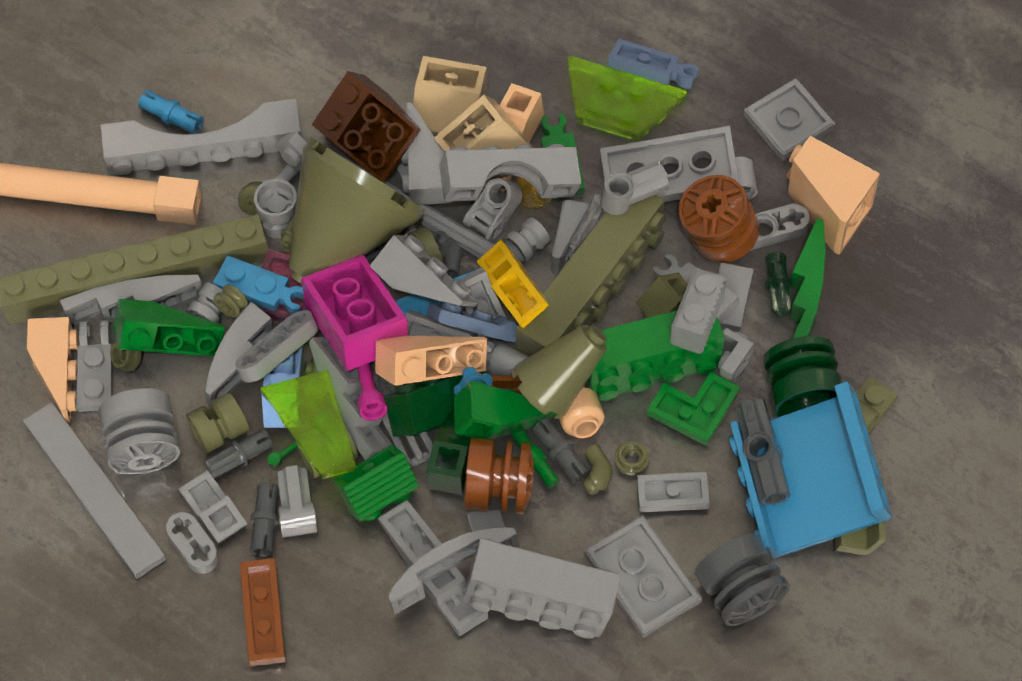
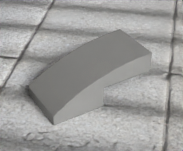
(212, 507)

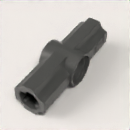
(767, 469)

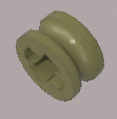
(230, 301)

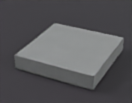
(788, 118)

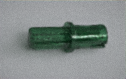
(778, 284)

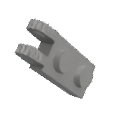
(94, 368)

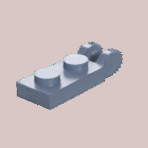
(477, 322)

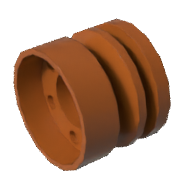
(719, 218)
(498, 476)

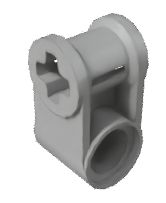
(488, 213)

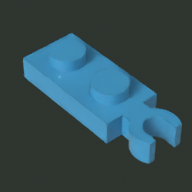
(259, 285)

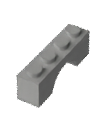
(549, 169)

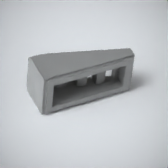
(570, 219)

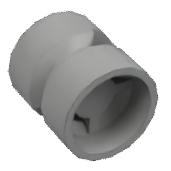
(276, 205)

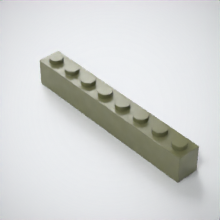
(193, 252)

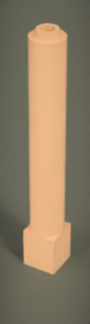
(169, 198)

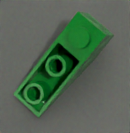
(163, 329)
(493, 412)

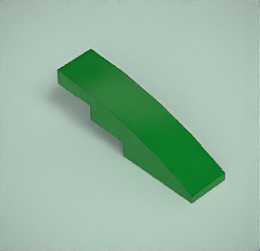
(808, 281)

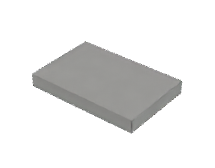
(651, 581)

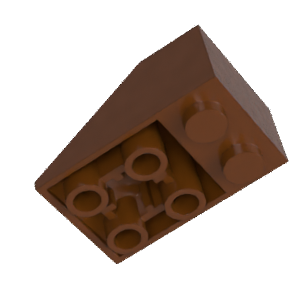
(367, 124)

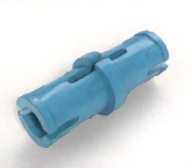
(171, 112)

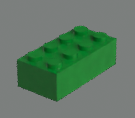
(642, 356)

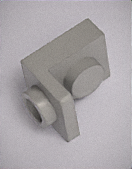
(737, 355)

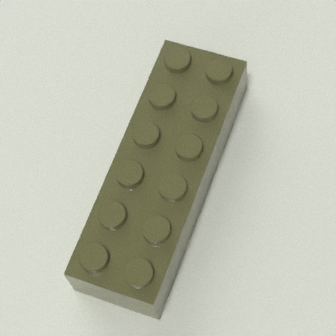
(595, 273)

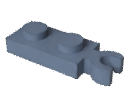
(651, 64)

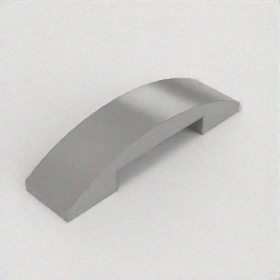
(440, 559)

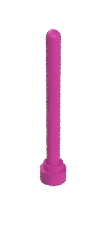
(371, 401)

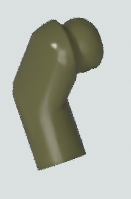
(601, 470)

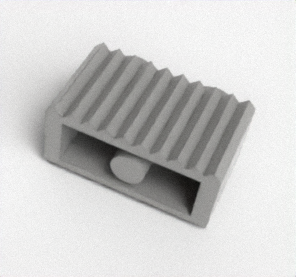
(698, 310)

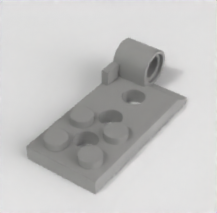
(684, 151)

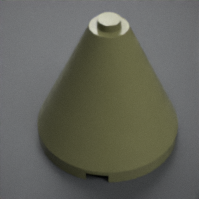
(342, 212)

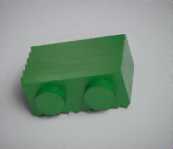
(377, 483)

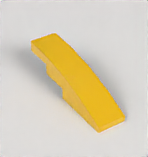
(513, 283)

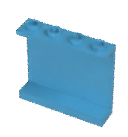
(828, 474)

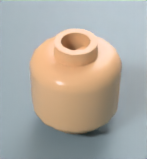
(584, 415)

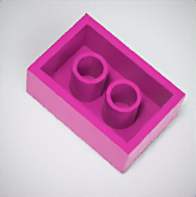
(353, 310)

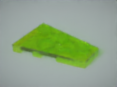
(314, 419)

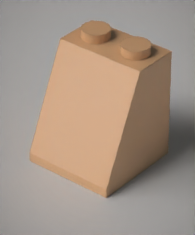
(831, 189)

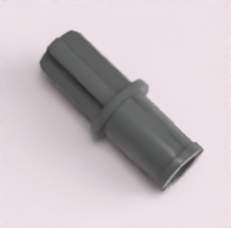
(238, 453)

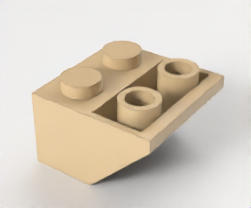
(447, 90)
(480, 127)

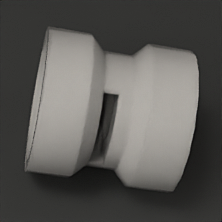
(527, 239)
(205, 305)

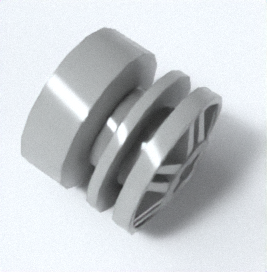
(139, 431)

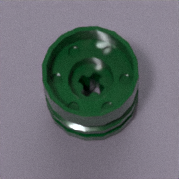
(801, 373)

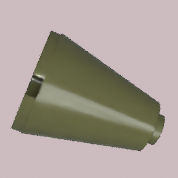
(561, 369)

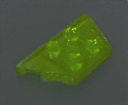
(619, 100)

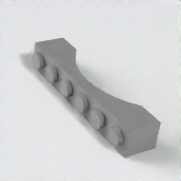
(135, 147)

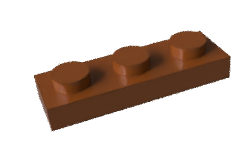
(262, 612)

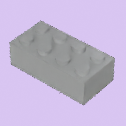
(541, 589)

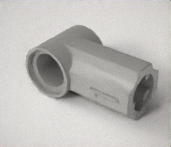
(633, 186)
(296, 508)

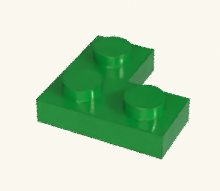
(695, 416)

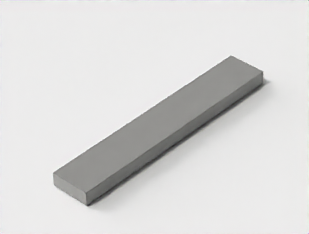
(94, 490)

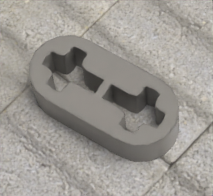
(198, 538)

